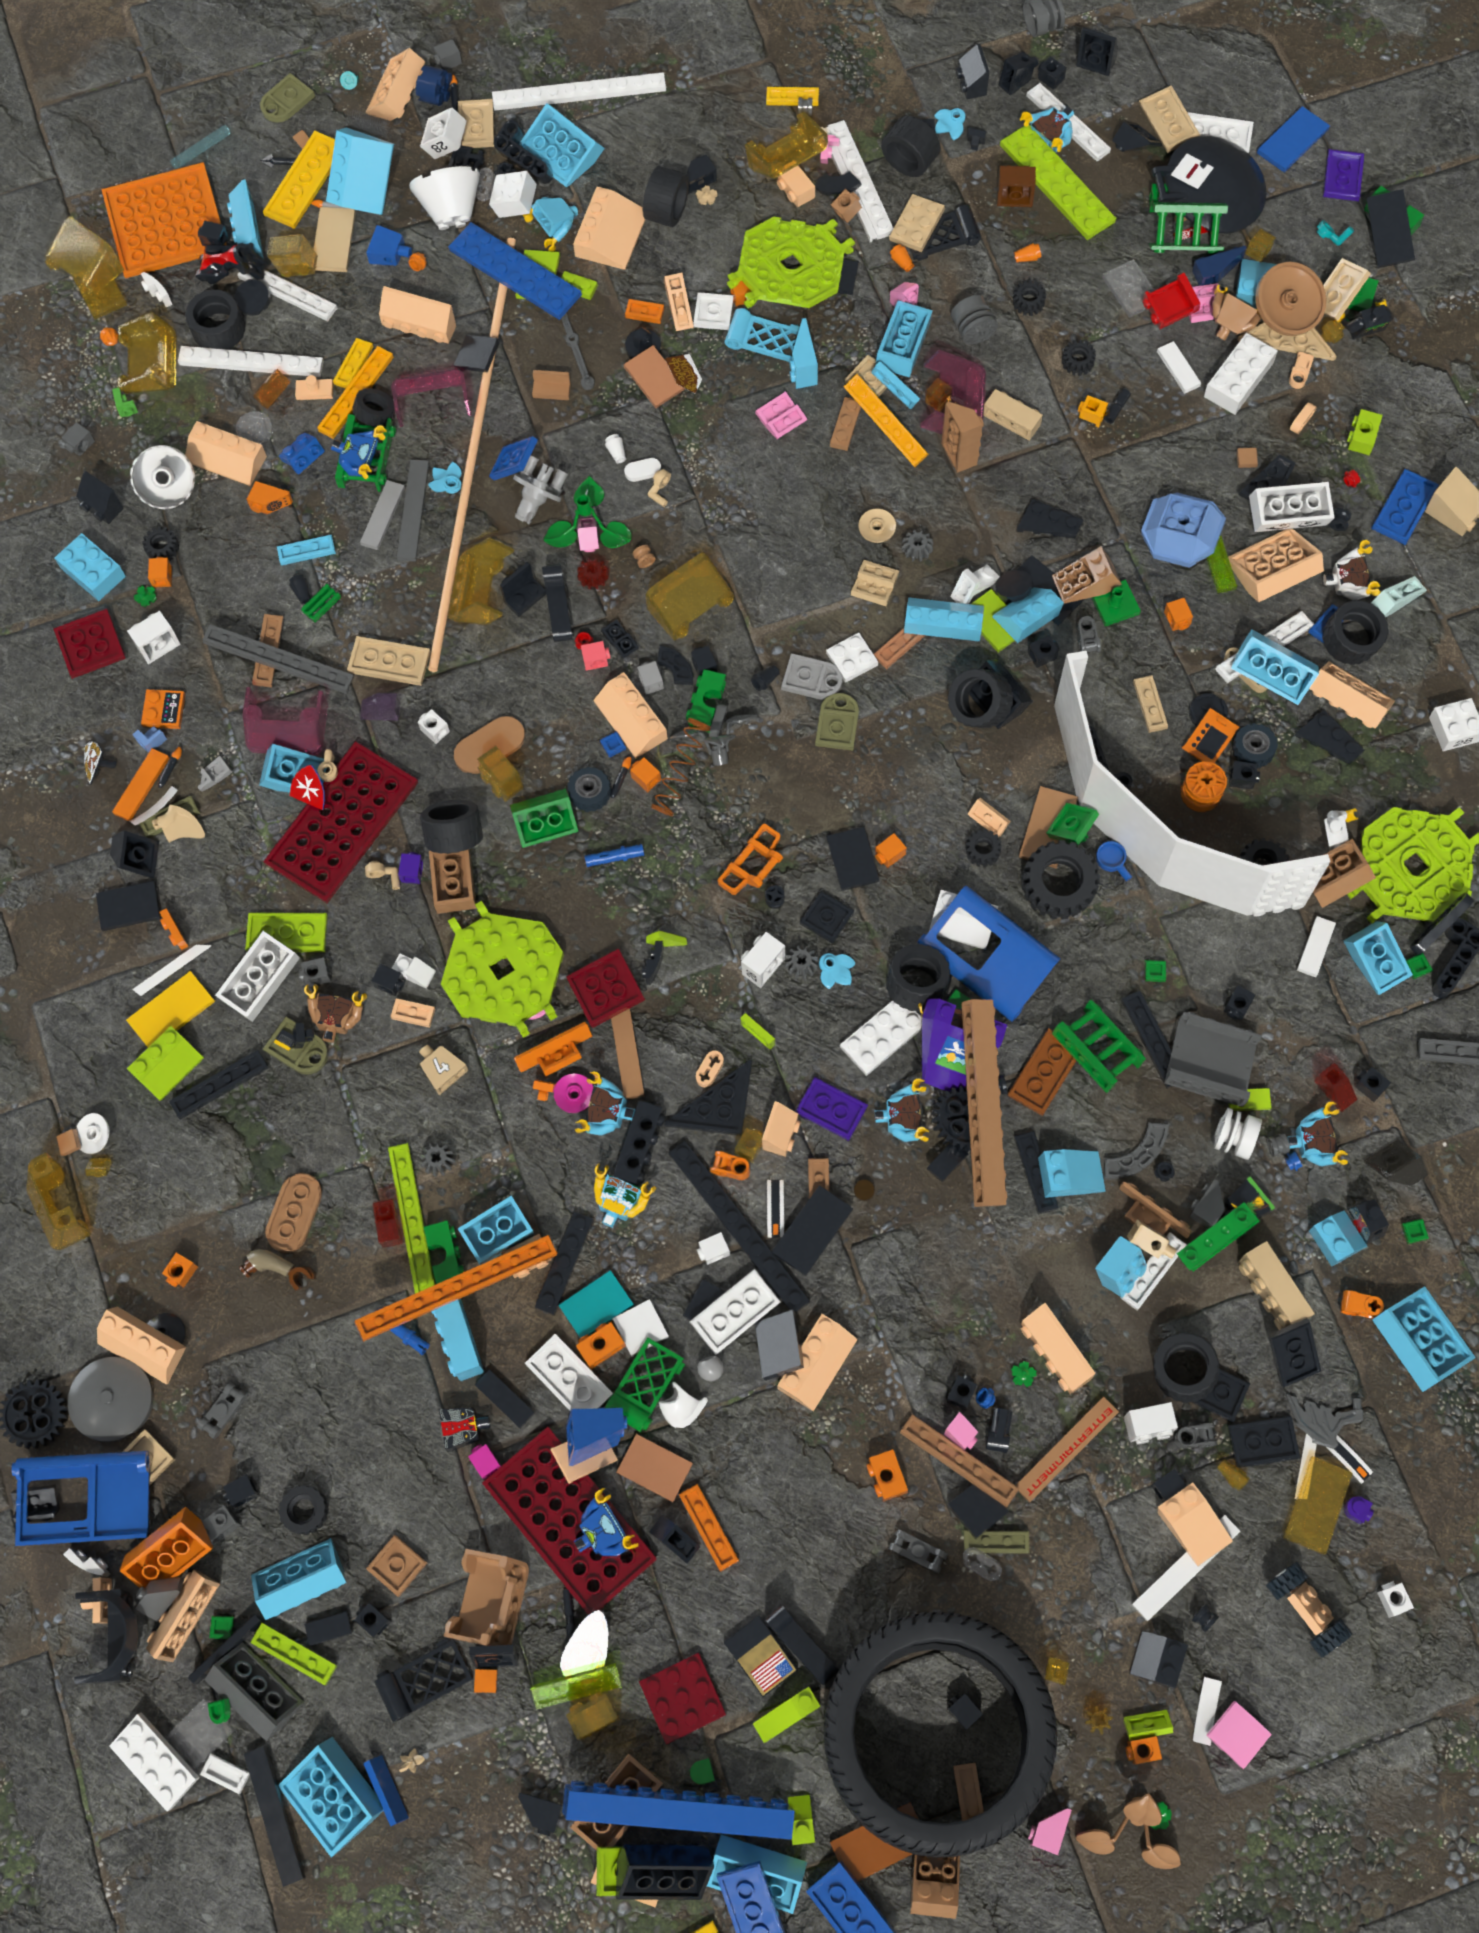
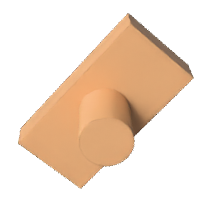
(314, 389)
(100, 1609)

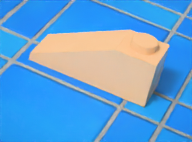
(678, 301)

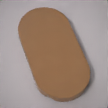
(503, 732)
(293, 1213)

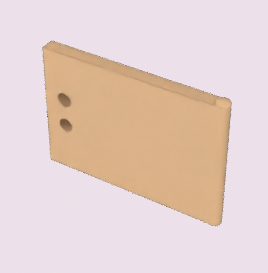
(584, 1468)

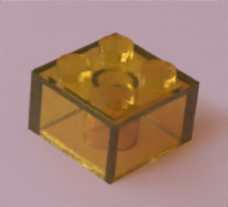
(292, 255)
(499, 774)
(592, 1716)

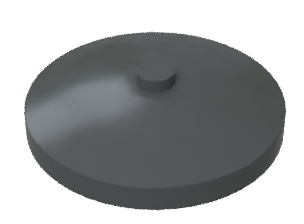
(110, 1399)

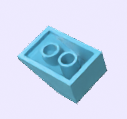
(1249, 277)
(804, 362)
(282, 765)
(1378, 956)
(1071, 1172)

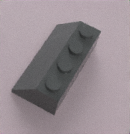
(253, 1691)

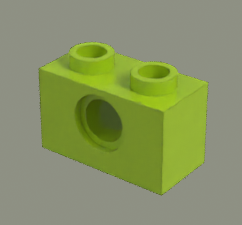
(1369, 423)

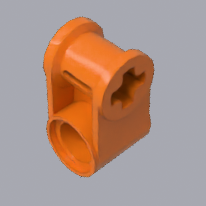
(726, 1164)
(1357, 1304)

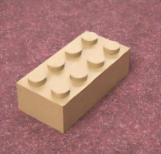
(1274, 1286)

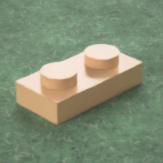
(989, 817)
(413, 1013)

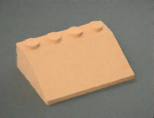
(609, 229)
(1276, 564)
(182, 1616)

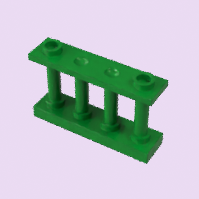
(1180, 211)
(354, 427)
(1091, 1062)
(1218, 1237)

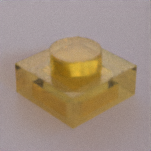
(98, 1167)
(1057, 1671)

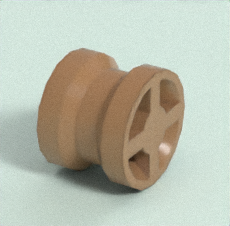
(644, 556)

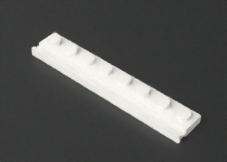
(846, 159)

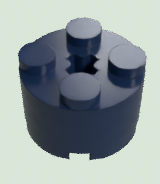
(433, 85)

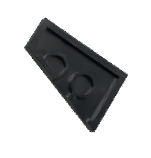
(1273, 475)
(1047, 519)
(1330, 736)

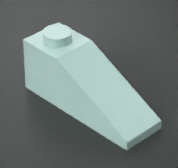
(1398, 596)

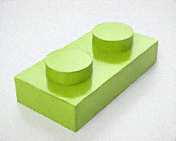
(585, 285)
(1148, 1725)

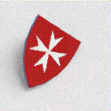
(308, 787)

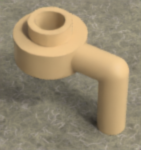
(661, 479)
(328, 759)
(376, 870)

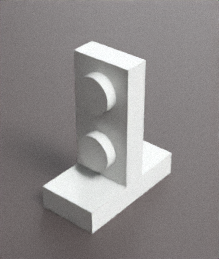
(973, 583)

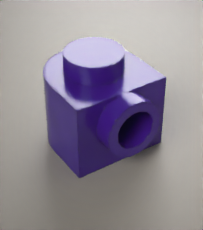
(1358, 1509)

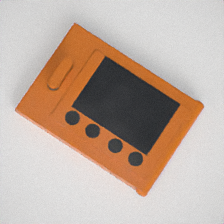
(1210, 737)

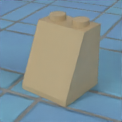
(1455, 503)

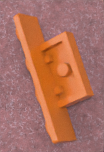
(555, 1052)

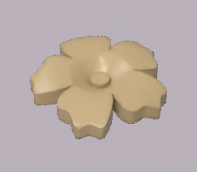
(706, 195)

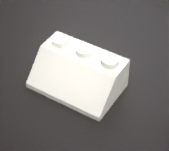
(961, 925)

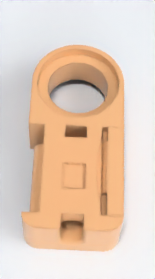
(1301, 369)

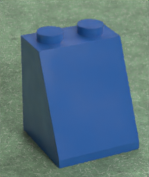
(593, 1432)

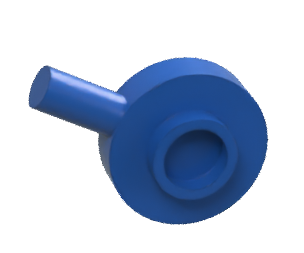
(1112, 857)

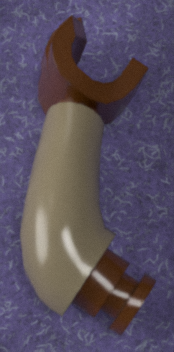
(266, 1260)

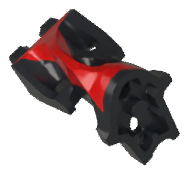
(221, 258)

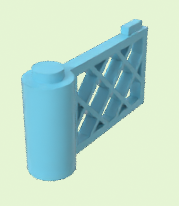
(742, 326)

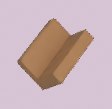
(551, 385)

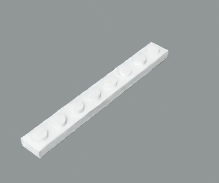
(250, 361)

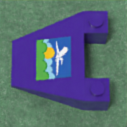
(944, 1046)

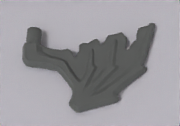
(1321, 1423)

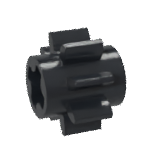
(504, 168)

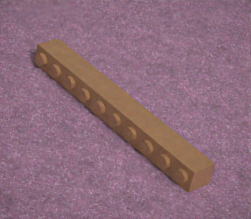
(984, 1103)

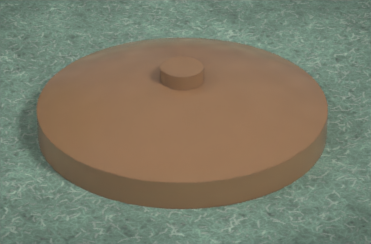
(1290, 299)

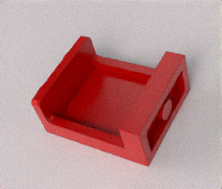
(1171, 302)

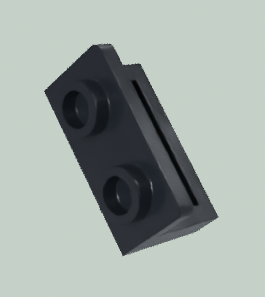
(42, 1503)

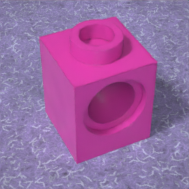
(484, 1461)

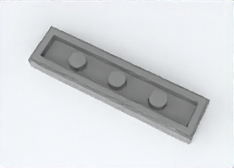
(382, 515)

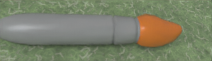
(319, 203)

